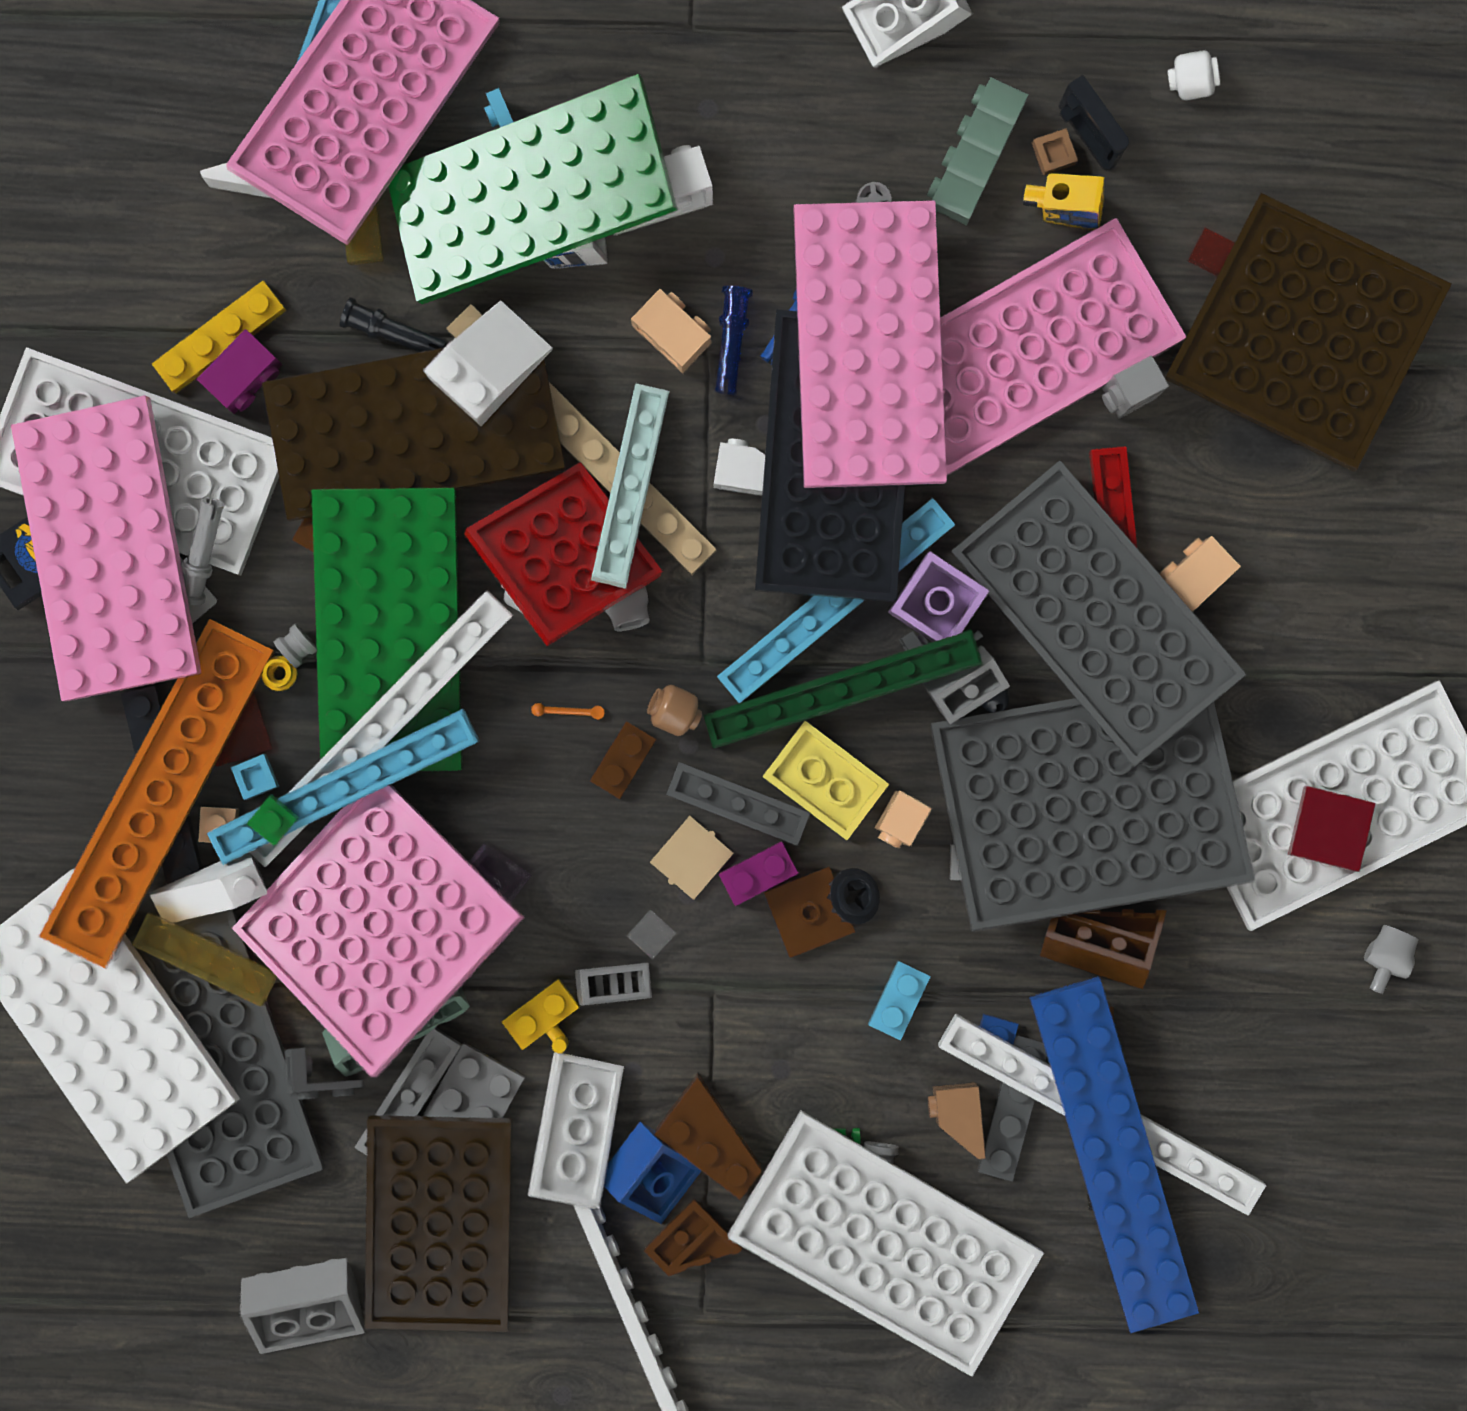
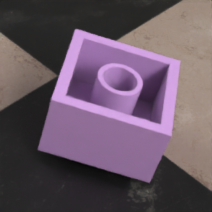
(938, 599)

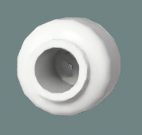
(1194, 75)

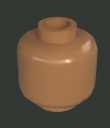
(674, 710)

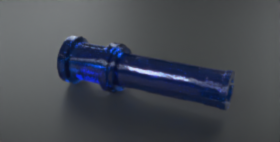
(733, 321)

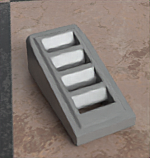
(583, 986)

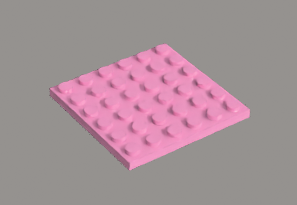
(377, 925)

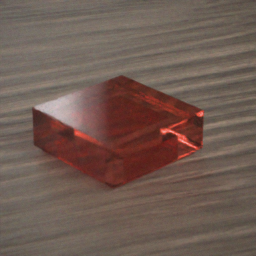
(1210, 251)

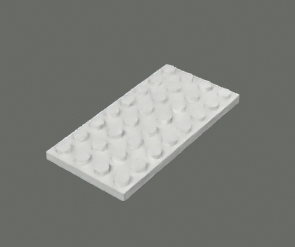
(197, 451)
(1400, 757)
(109, 1041)
(885, 1243)

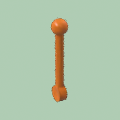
(596, 712)

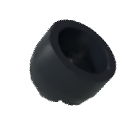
(998, 702)

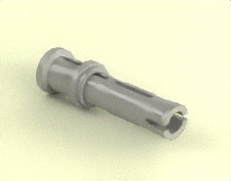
(197, 567)

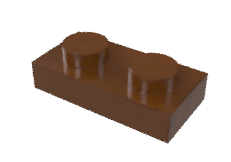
(623, 760)

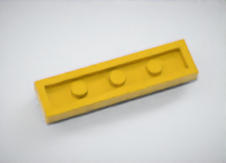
(203, 346)

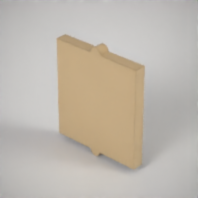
(691, 857)

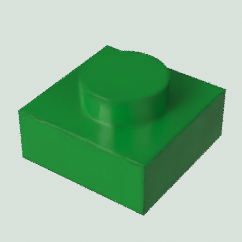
(272, 820)

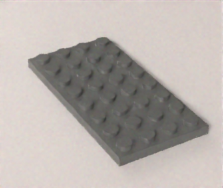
(1098, 613)
(266, 1132)

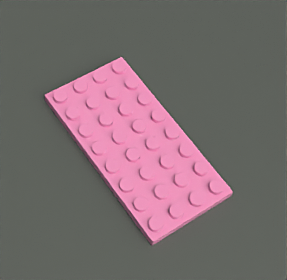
(359, 106)
(1048, 340)
(869, 344)
(105, 548)

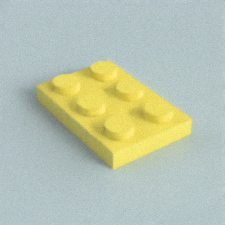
(825, 780)

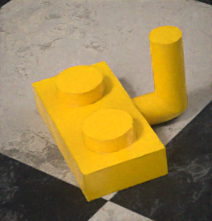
(542, 1016)

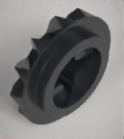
(866, 901)

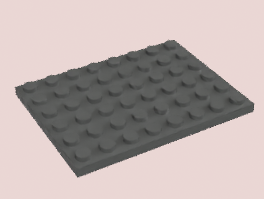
(1066, 825)

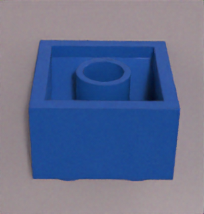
(649, 1174)

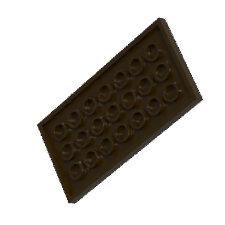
(396, 429)

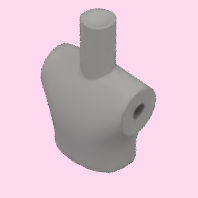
(630, 612)
(1392, 955)

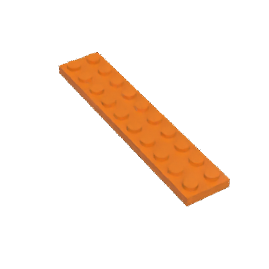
(156, 796)

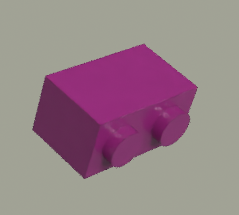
(240, 372)
(758, 873)

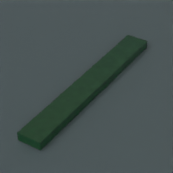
(843, 689)

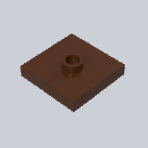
(805, 913)

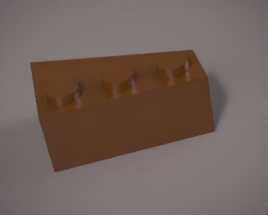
(1106, 943)
(708, 1139)

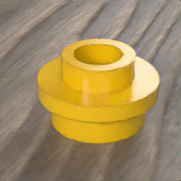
(269, 678)

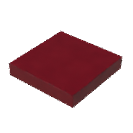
(1331, 828)

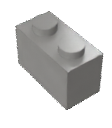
(1134, 387)
(966, 690)

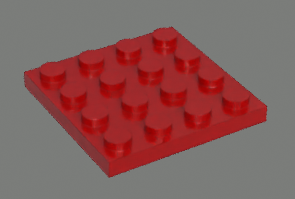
(547, 552)

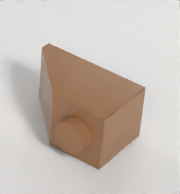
(959, 1115)

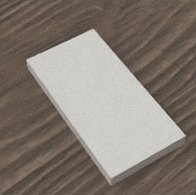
(576, 1131)

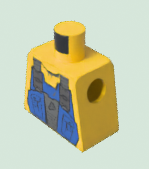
(1081, 200)

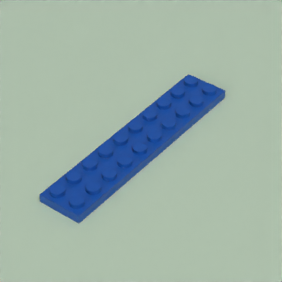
(1114, 1154)

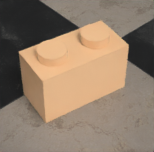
(672, 329)
(1200, 572)
(901, 820)

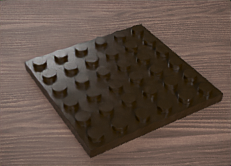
(1308, 332)

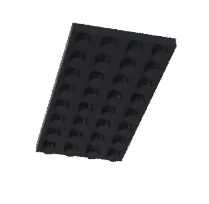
(823, 537)

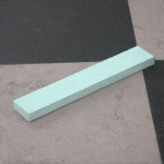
(630, 486)

